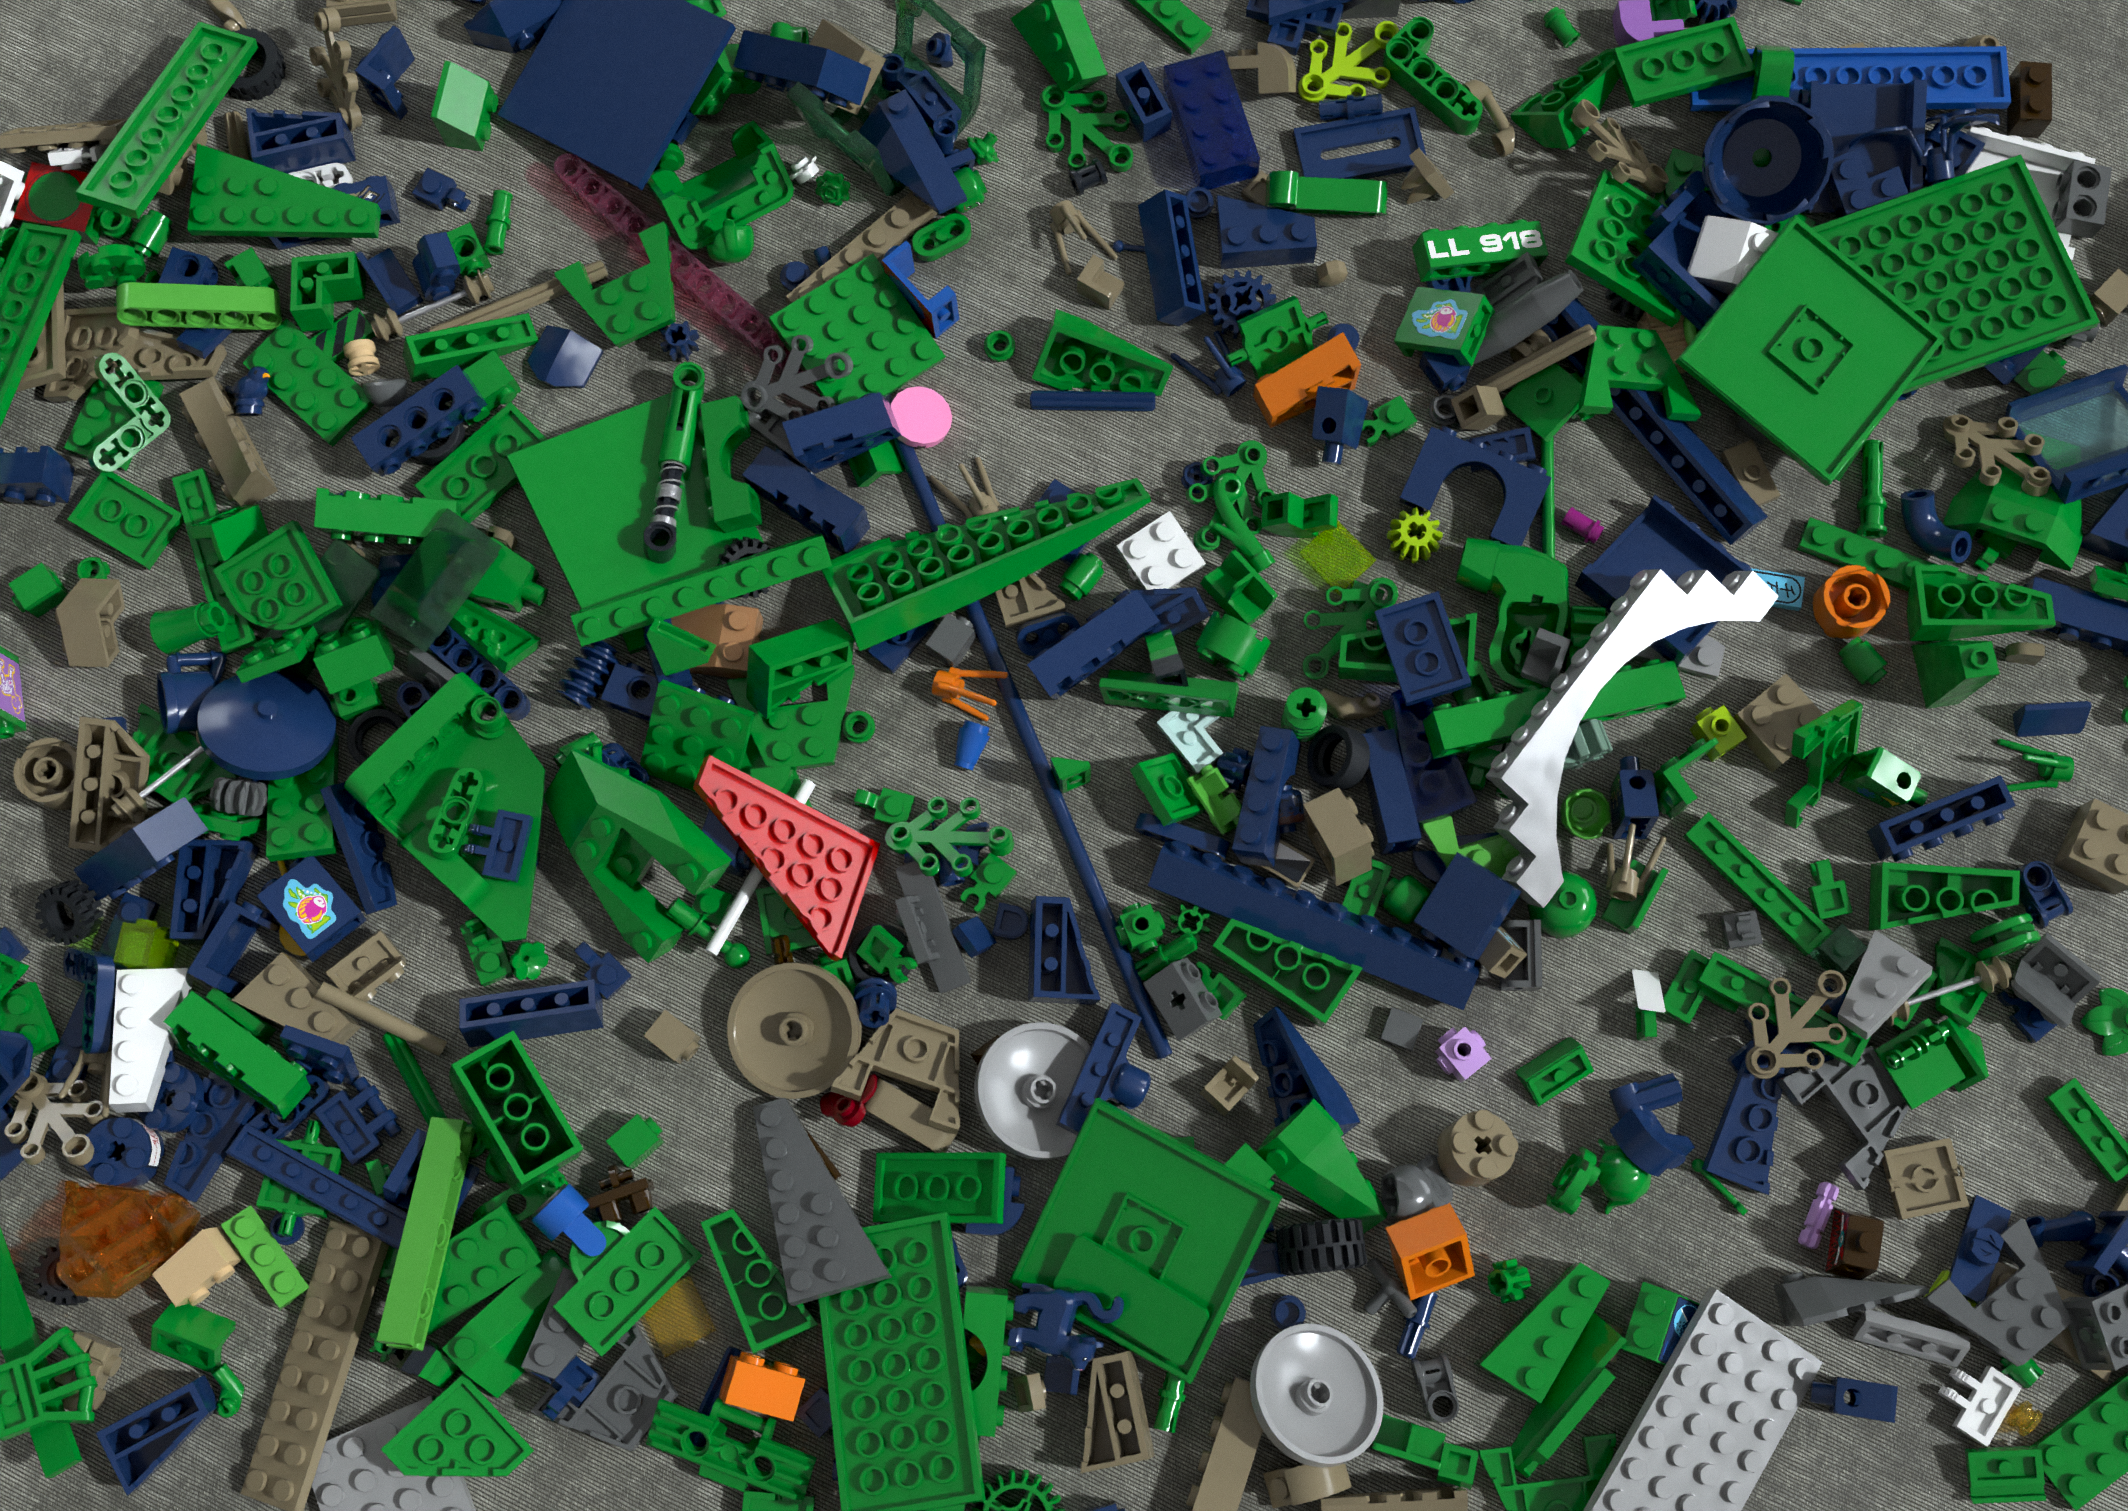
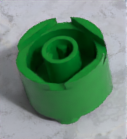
(1232, 645)

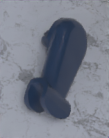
(2073, 1227)

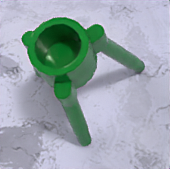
(2051, 766)

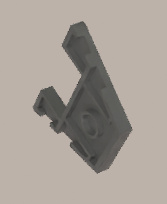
(1865, 1101)
(2020, 1312)
(624, 1400)

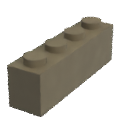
(227, 442)
(1423, 1499)

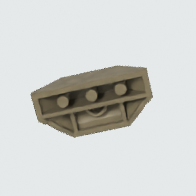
(104, 765)

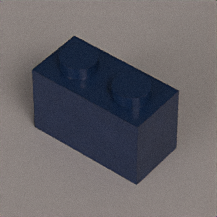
(1143, 101)

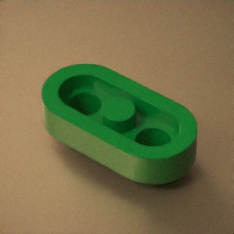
(940, 237)

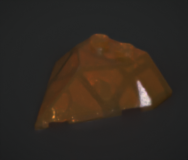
(118, 1237)

